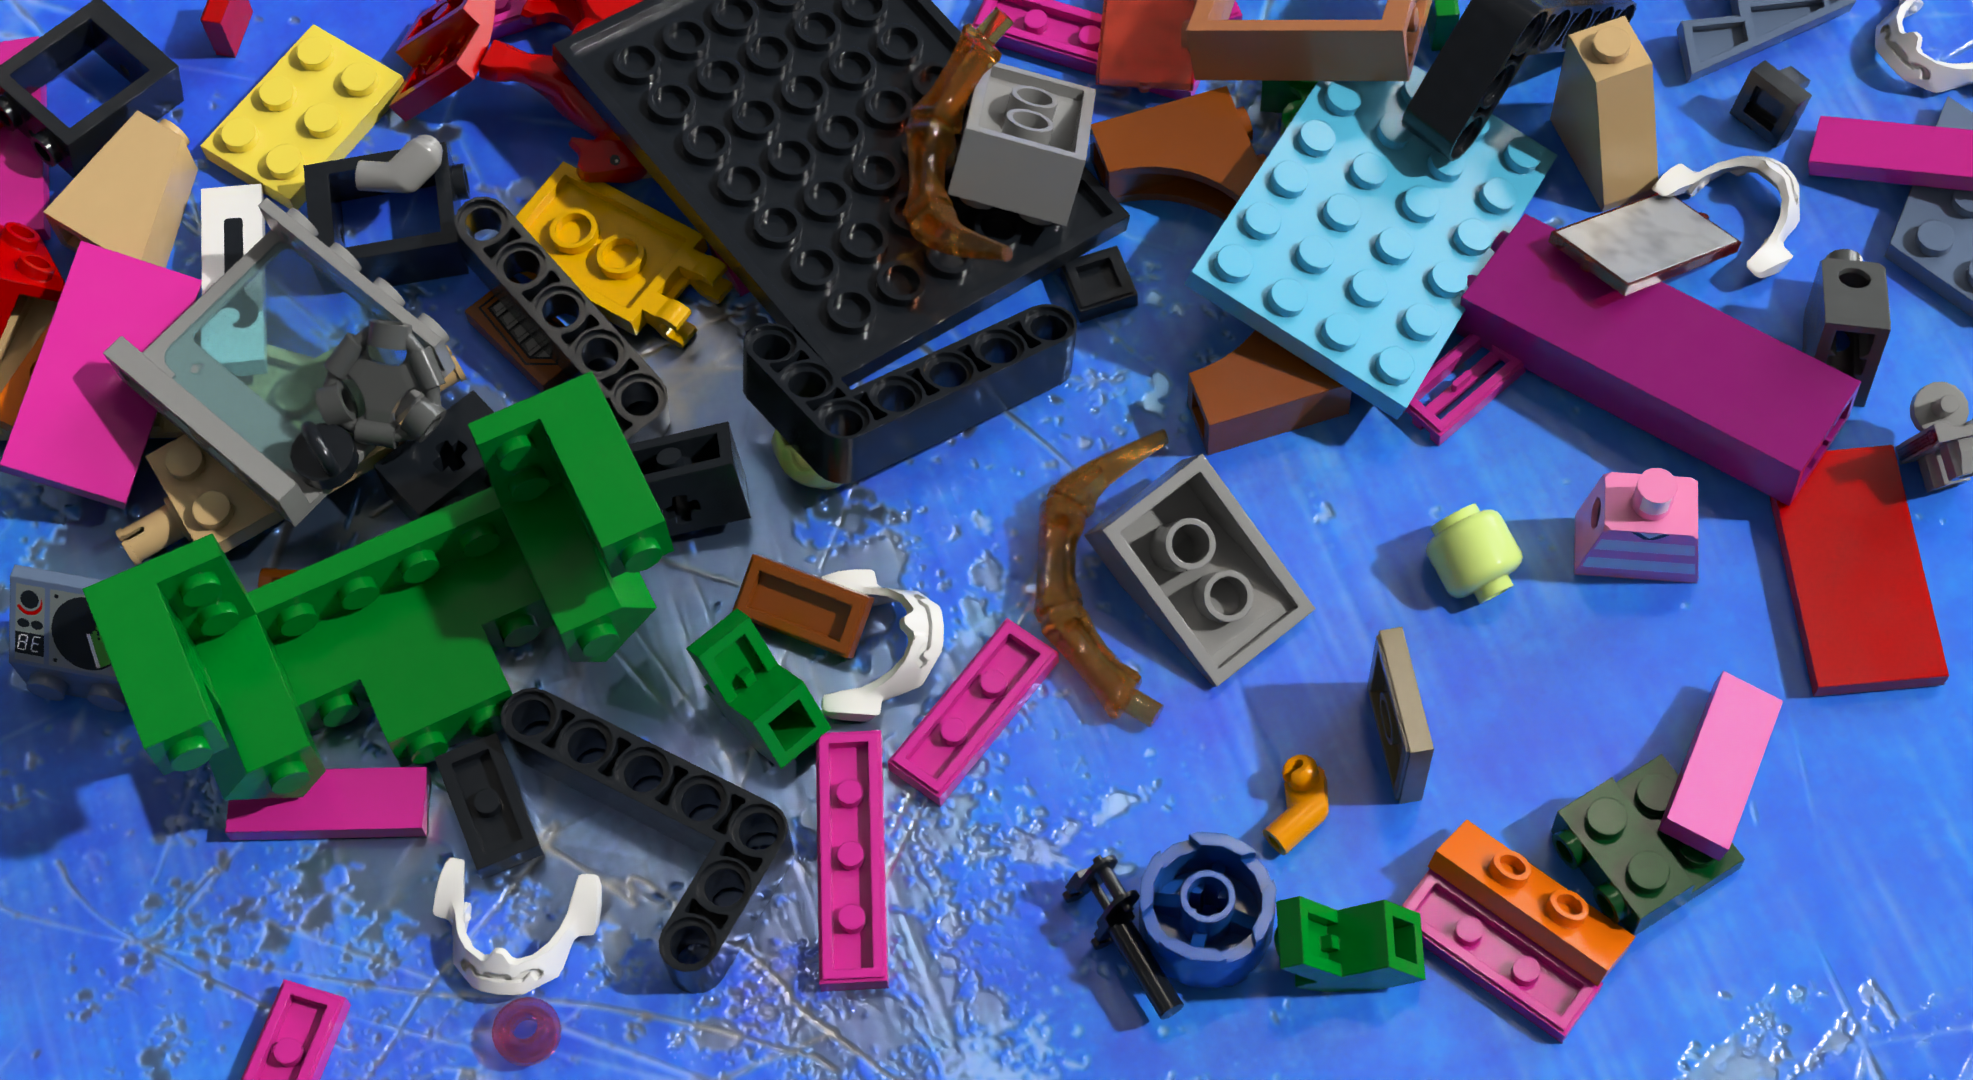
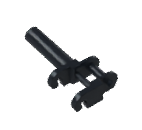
(1117, 927)

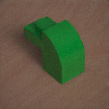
(756, 692)
(1349, 947)

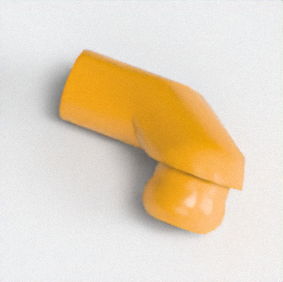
(1305, 803)

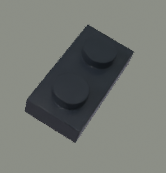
(489, 806)

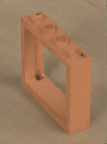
(1304, 47)

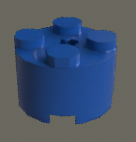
(1200, 947)

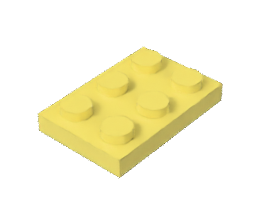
(302, 114)

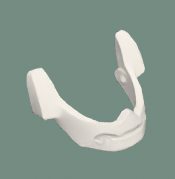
(1904, 54)
(1772, 254)
(925, 642)
(499, 971)

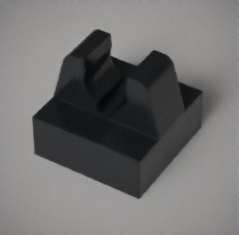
(1772, 102)

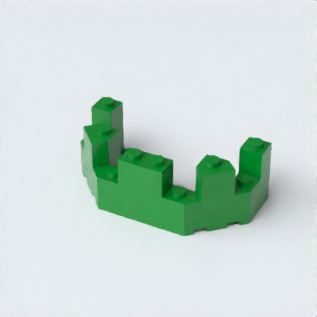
(395, 618)

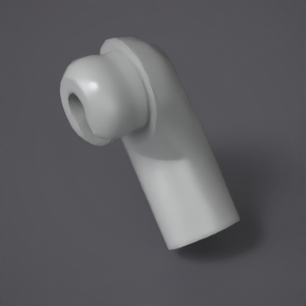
(405, 171)

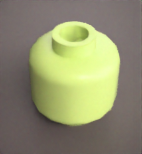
(1474, 553)

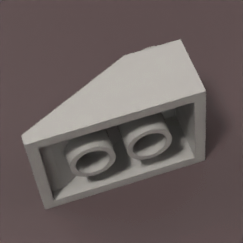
(1024, 144)
(1200, 569)

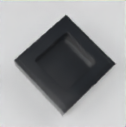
(1099, 284)

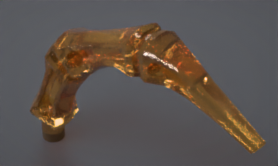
(932, 140)
(1057, 593)

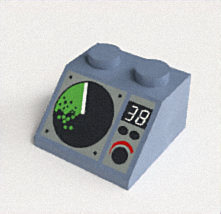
(57, 640)

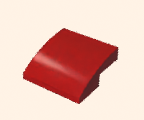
(443, 52)

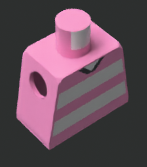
(1639, 528)

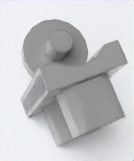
(1944, 437)

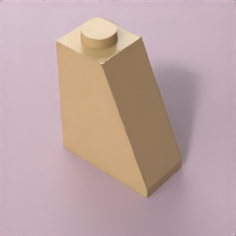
(1608, 112)
(129, 193)

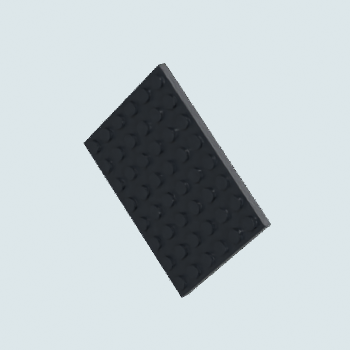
(794, 163)

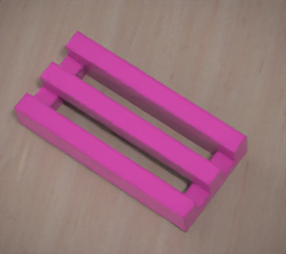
(1427, 415)

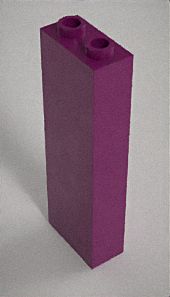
(1660, 362)

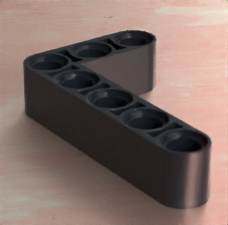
(1486, 56)
(556, 294)
(911, 408)
(667, 811)

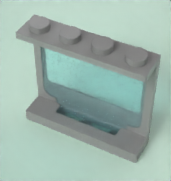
(254, 350)

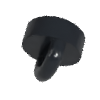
(324, 455)

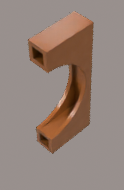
(1203, 157)

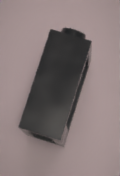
(95, 27)
(394, 260)

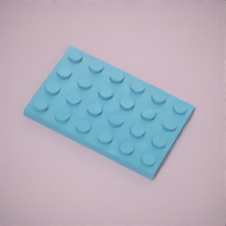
(1366, 236)

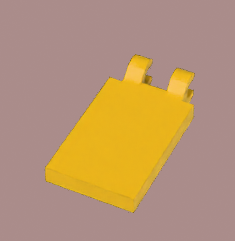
(623, 254)

